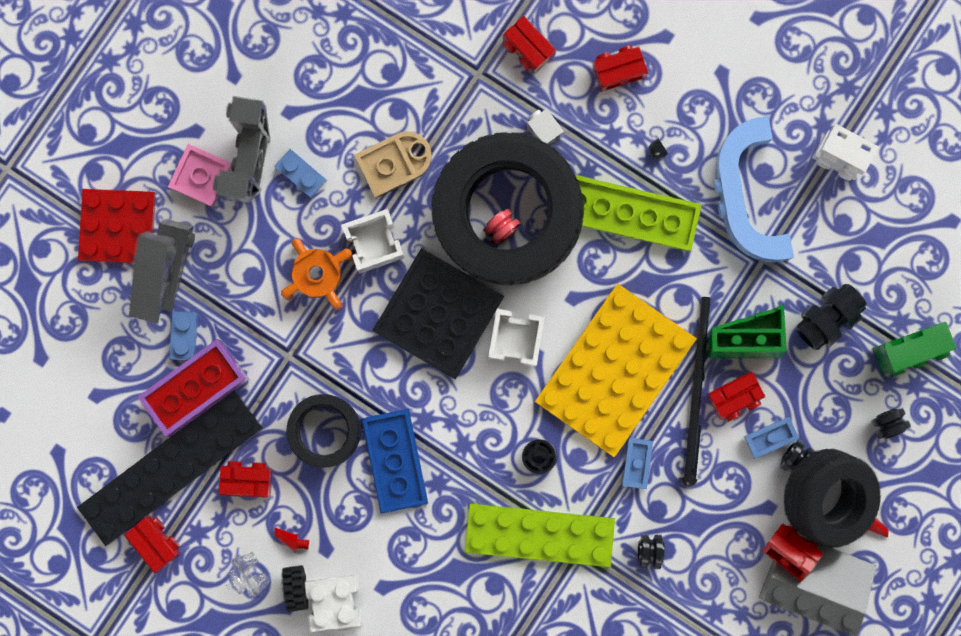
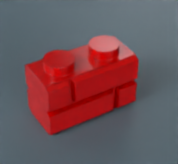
(528, 45)
(619, 68)
(736, 396)
(245, 481)
(153, 543)
(792, 552)

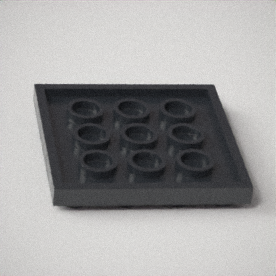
(438, 313)

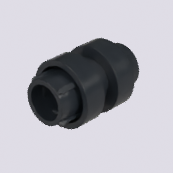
(839, 309)

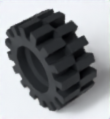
(294, 588)

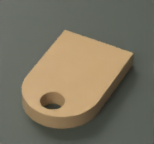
(392, 162)

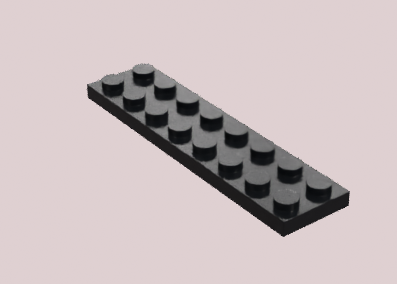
(169, 468)

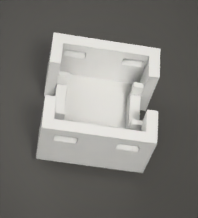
(844, 154)
(373, 241)
(516, 338)
(333, 603)

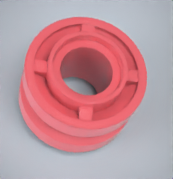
(502, 226)

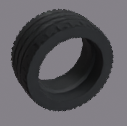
(294, 425)

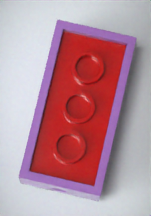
(193, 388)

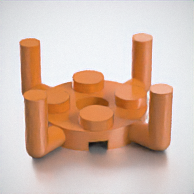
(326, 284)

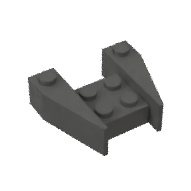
(251, 123)
(159, 269)

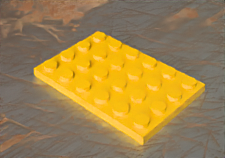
(615, 370)

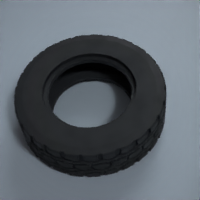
(476, 163)

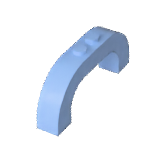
(732, 205)

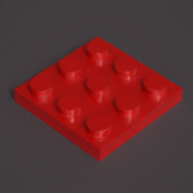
(113, 222)

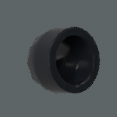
(657, 150)

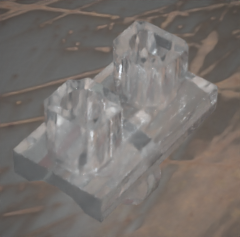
(242, 565)

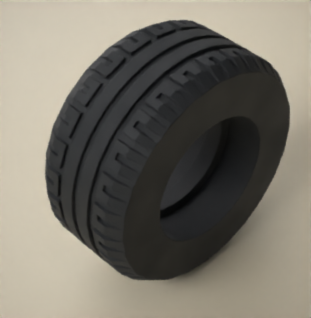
(856, 505)

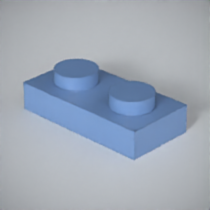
(300, 173)
(183, 335)
(771, 437)
(637, 463)

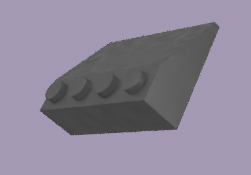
(831, 593)

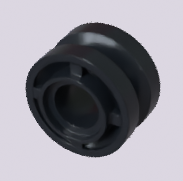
(891, 423)
(794, 455)
(528, 456)
(651, 551)

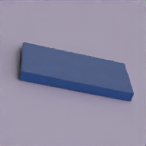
(394, 461)

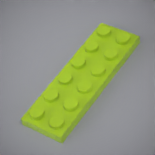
(639, 214)
(540, 535)

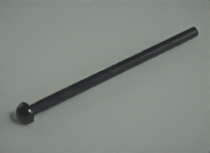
(694, 428)

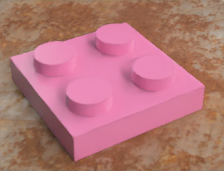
(196, 175)

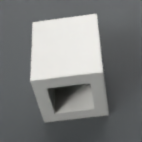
(544, 127)

